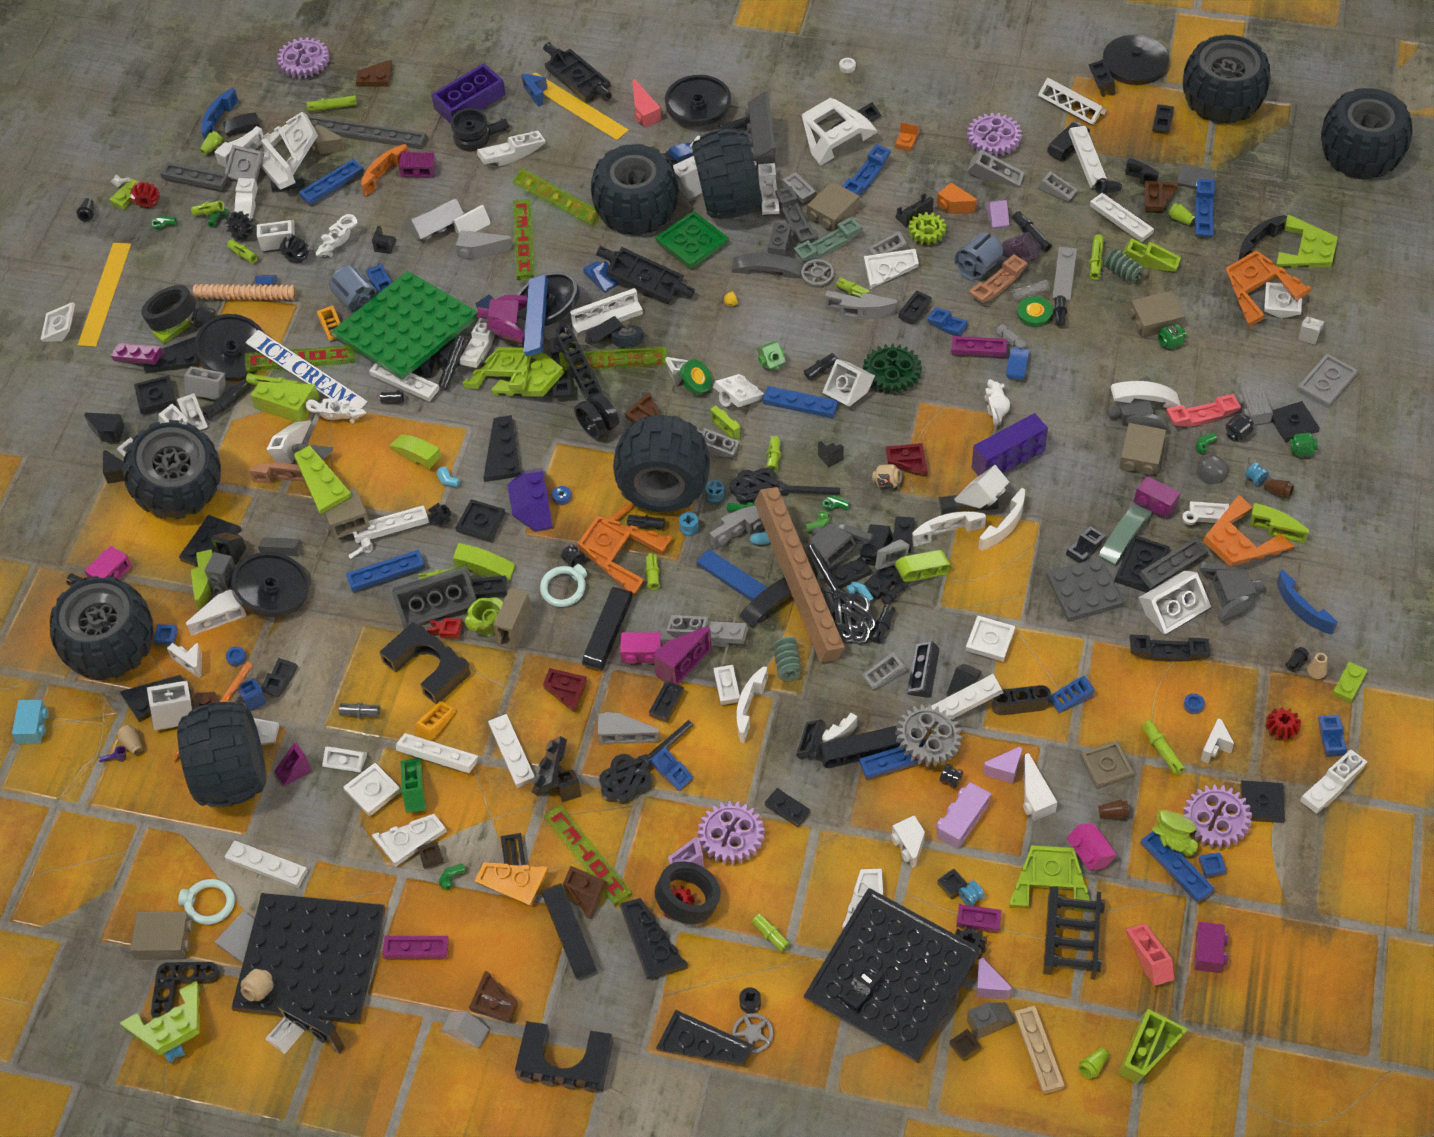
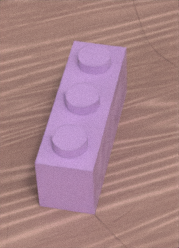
(963, 815)

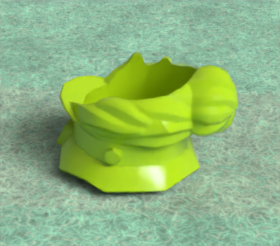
(483, 615)
(1176, 831)

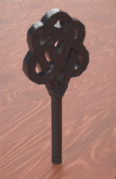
(766, 478)
(850, 603)
(626, 769)

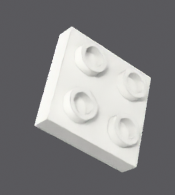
(737, 391)

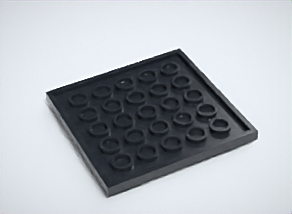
(315, 953)
(919, 968)

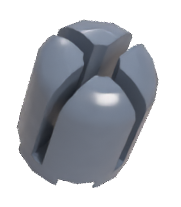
(978, 256)
(351, 288)

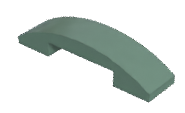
(829, 243)
(1124, 533)

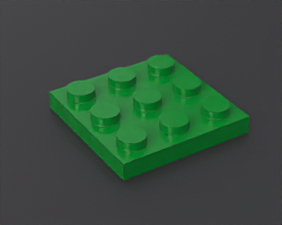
(692, 239)

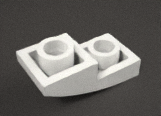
(844, 730)

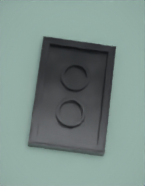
(1139, 556)

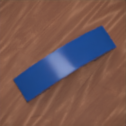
(224, 102)
(869, 171)
(1204, 208)
(1320, 620)

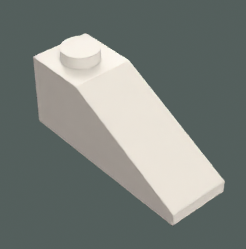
(217, 612)
(1037, 795)

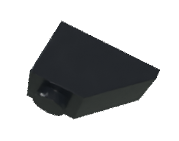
(106, 426)
(229, 545)

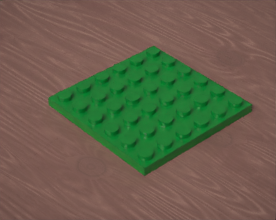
(405, 324)

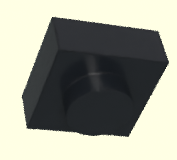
(951, 883)

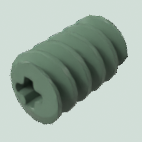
(1123, 266)
(787, 659)

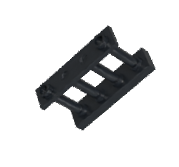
(1053, 940)

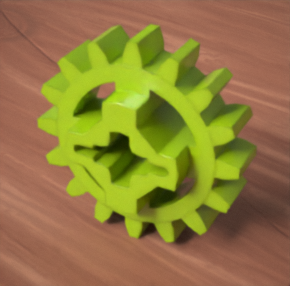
(927, 228)

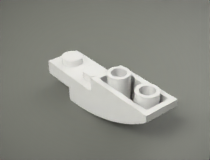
(516, 148)
(478, 346)
(1334, 782)

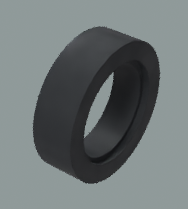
(175, 315)
(679, 910)

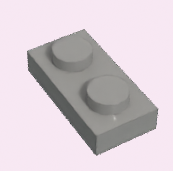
(801, 188)

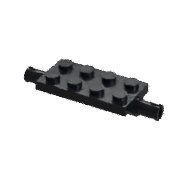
(576, 73)
(644, 274)

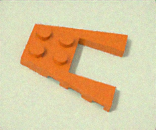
(1254, 272)
(605, 540)
(1233, 545)

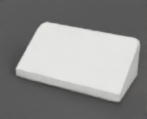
(472, 220)
(344, 759)
(284, 1035)

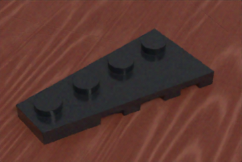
(502, 452)
(650, 941)
(700, 1040)

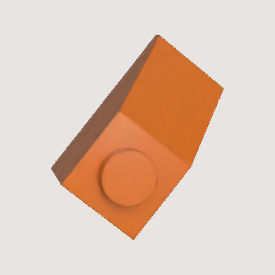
(956, 200)

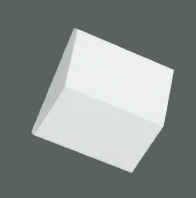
(1280, 302)
(57, 323)

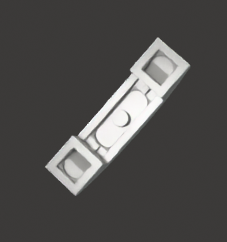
(768, 185)
(1145, 390)
(970, 520)
(992, 535)
(755, 684)

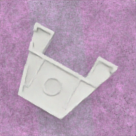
(298, 137)

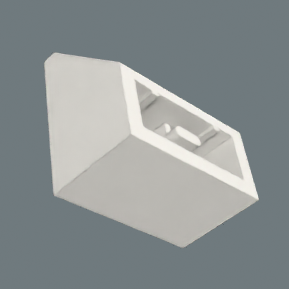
(271, 234)
(169, 704)

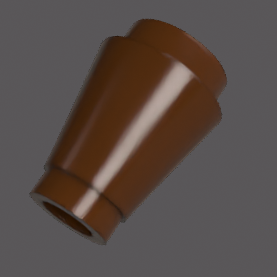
(1279, 487)
(1114, 810)

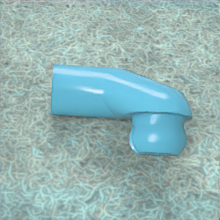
(445, 479)
(760, 539)
(859, 588)

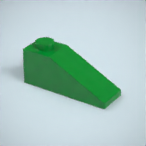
(413, 785)

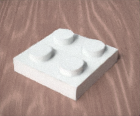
(990, 638)
(372, 789)

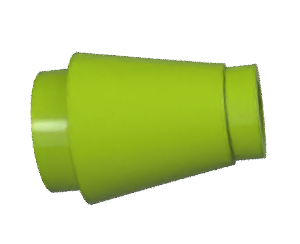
(211, 142)
(1181, 214)
(1093, 1063)

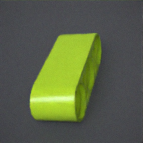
(923, 566)

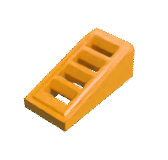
(325, 313)
(425, 729)

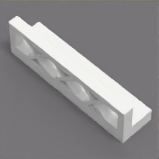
(1077, 98)
(276, 166)
(621, 309)

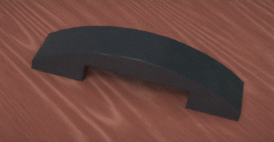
(1269, 227)
(563, 386)
(766, 601)
(1169, 650)

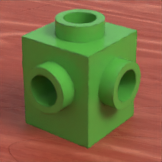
(771, 355)

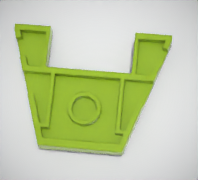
(1315, 249)
(503, 363)
(541, 377)
(1050, 868)
(171, 1028)

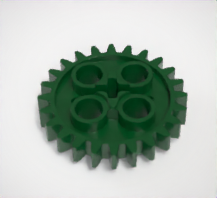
(893, 368)

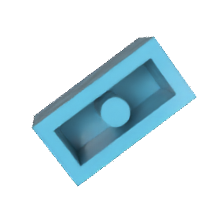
(30, 722)

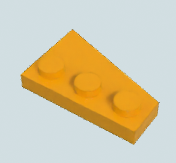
(512, 880)

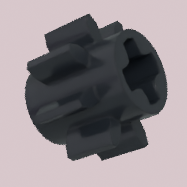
(439, 515)

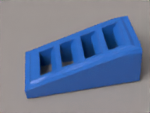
(1076, 685)

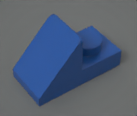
(535, 86)
(597, 273)
(252, 694)

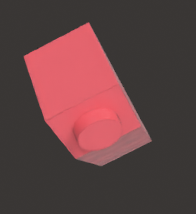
(646, 109)
(1151, 954)

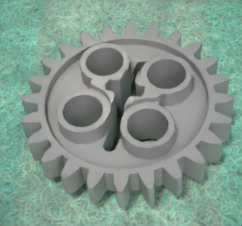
(945, 745)

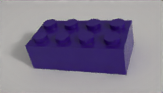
(471, 90)
(1011, 446)

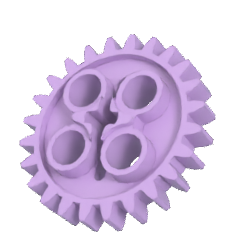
(303, 57)
(994, 134)
(1236, 824)
(748, 840)

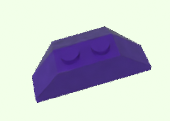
(530, 500)

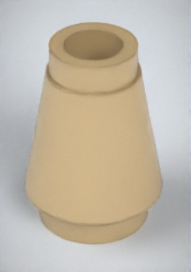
(1318, 666)
(129, 738)

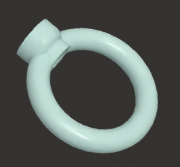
(577, 572)
(187, 899)

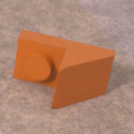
(907, 136)

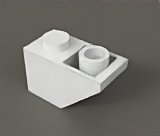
(910, 838)

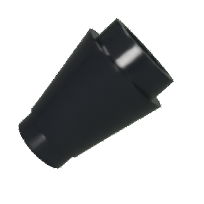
(1107, 186)
(86, 210)

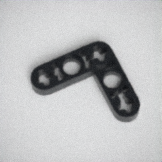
(171, 981)

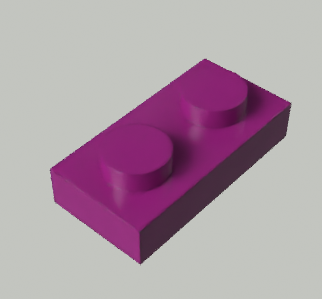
(980, 917)

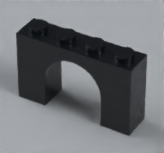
(416, 641)
(587, 1074)

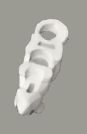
(338, 235)
(998, 402)
(333, 410)

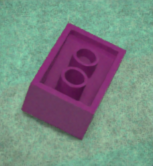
(681, 655)

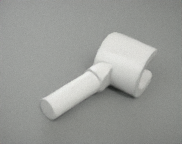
(117, 181)
(366, 547)

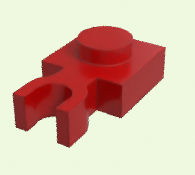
(448, 628)

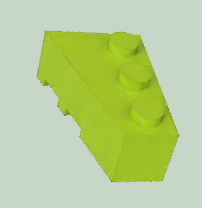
(284, 399)
(1150, 1042)

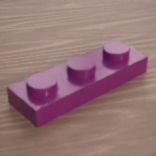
(979, 346)
(136, 353)
(415, 947)

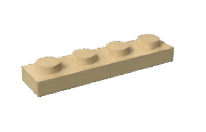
(1039, 1050)

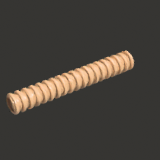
(267, 292)

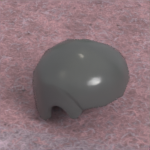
(1212, 469)

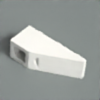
(281, 443)

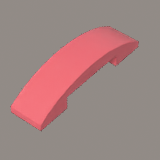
(1204, 414)

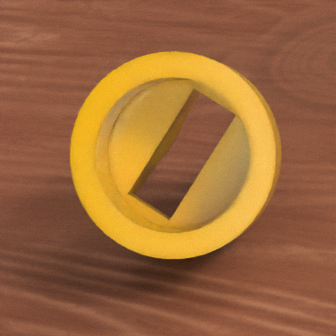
(730, 299)

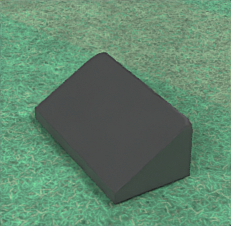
(1189, 174)
(280, 545)

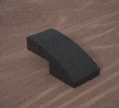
(1163, 118)
(241, 122)
(1140, 170)
(1086, 545)
(280, 677)
(861, 986)

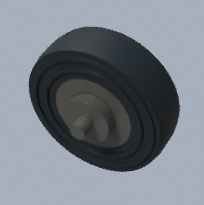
(627, 336)

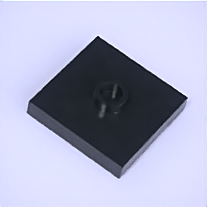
(155, 394)
(1294, 420)
(480, 520)
(1265, 800)

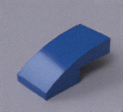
(681, 152)
(378, 277)
(944, 321)
(1017, 363)
(1332, 735)
(670, 769)

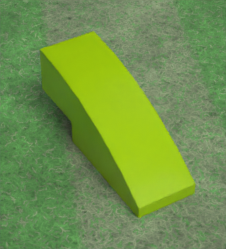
(1151, 256)
(416, 450)
(1278, 522)
(482, 562)
(201, 585)

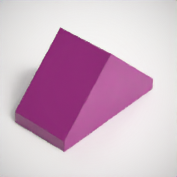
(293, 765)

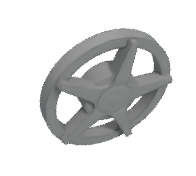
(817, 273)
(753, 1032)

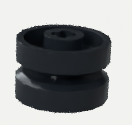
(470, 129)
(596, 415)

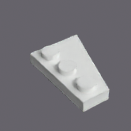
(888, 266)

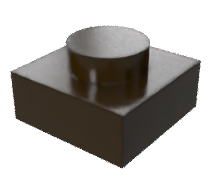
(430, 855)
(965, 1044)

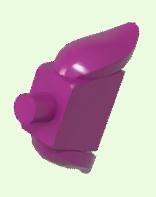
(503, 316)

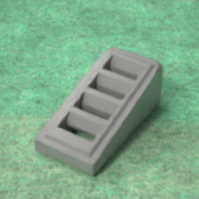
(1049, 185)
(891, 240)
(893, 552)
(886, 662)

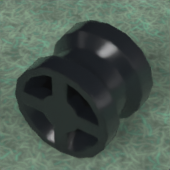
(572, 555)
(951, 776)
(748, 1005)

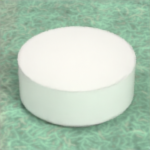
(847, 65)

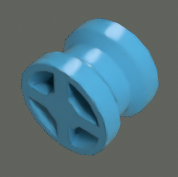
(1256, 474)
(711, 489)
(692, 527)
(971, 893)
(173, 1053)

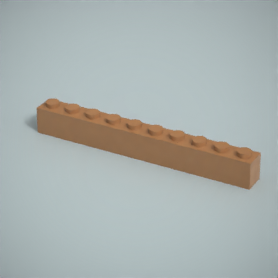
(799, 575)

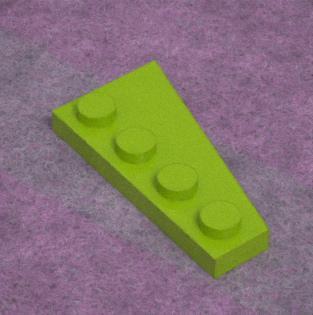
(322, 483)

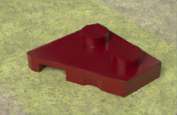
(908, 458)
(565, 687)

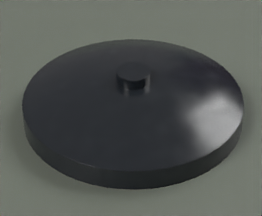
(1136, 59)
(698, 100)
(561, 297)
(222, 345)
(270, 584)

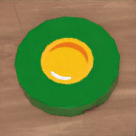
(1035, 311)
(696, 376)

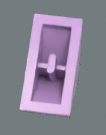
(998, 214)
(1004, 766)
(689, 852)
(990, 983)

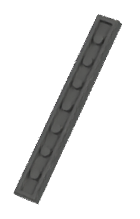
(371, 133)

